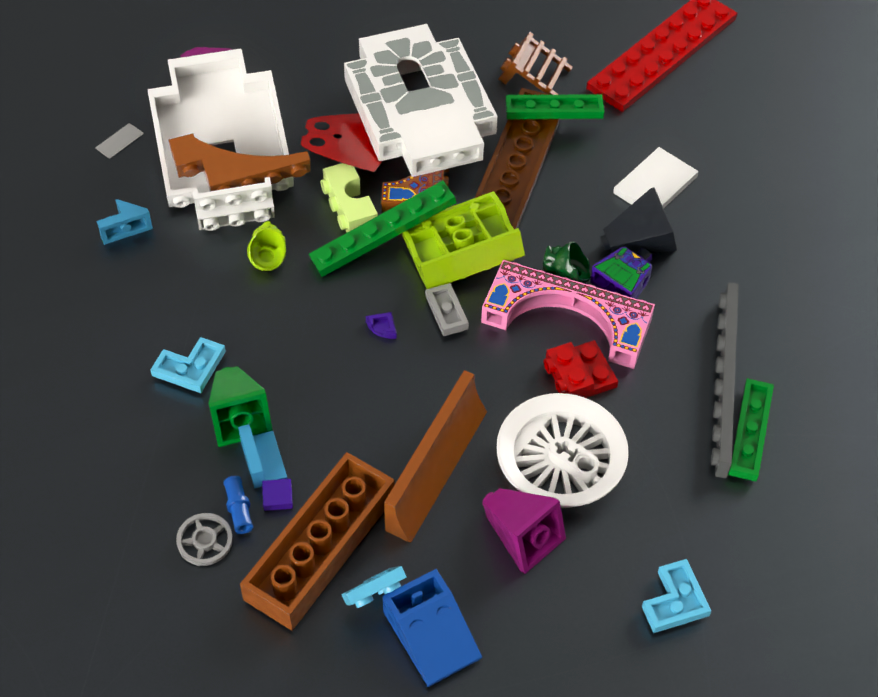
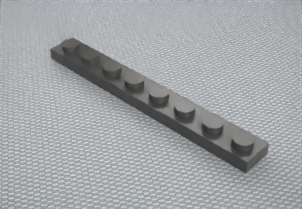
(724, 387)

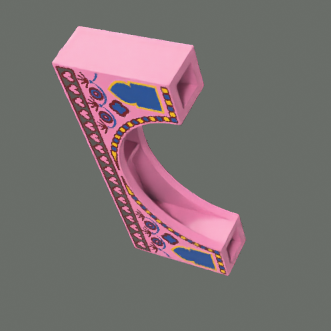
(525, 288)

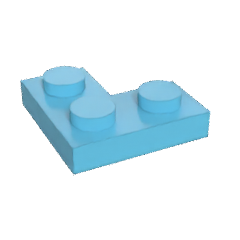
(190, 371)
(381, 583)
(681, 603)

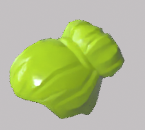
(267, 247)

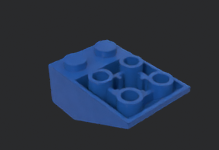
(431, 627)

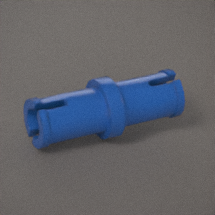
(238, 504)

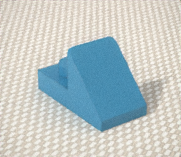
(130, 221)

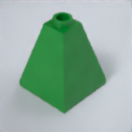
(235, 403)

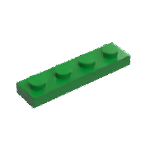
(555, 106)
(751, 430)

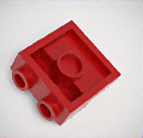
(580, 369)

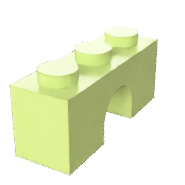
(342, 184)

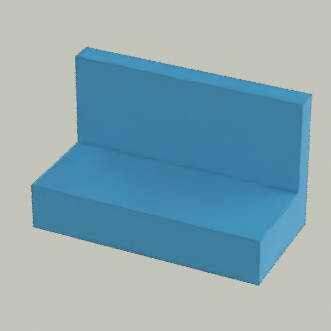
(261, 456)

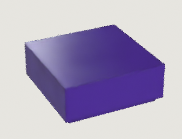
(277, 494)

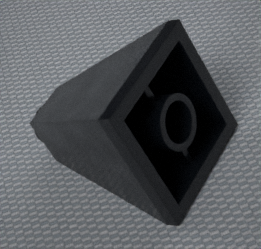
(640, 227)

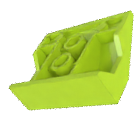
(463, 241)

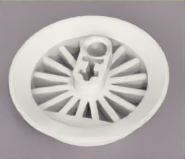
(562, 455)

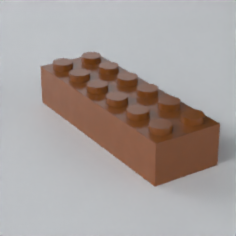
(317, 541)

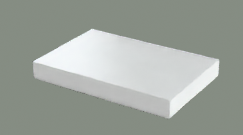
(660, 171)

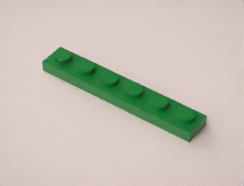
(382, 228)

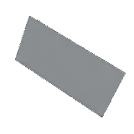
(119, 140)

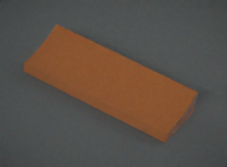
(434, 459)

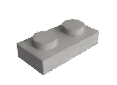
(446, 309)

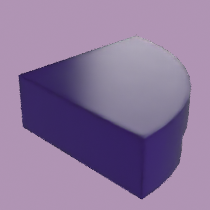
(382, 325)

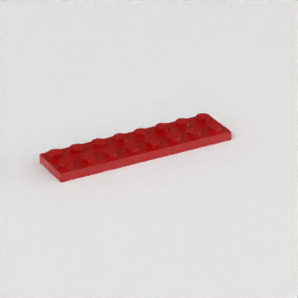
(660, 52)

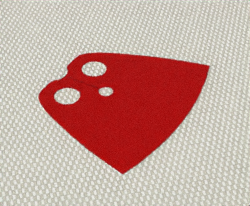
(351, 149)

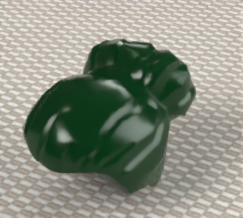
(567, 262)

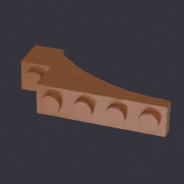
(231, 169)

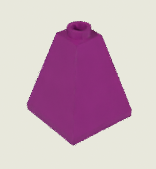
(525, 524)

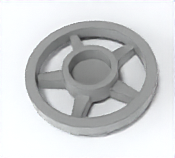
(204, 539)

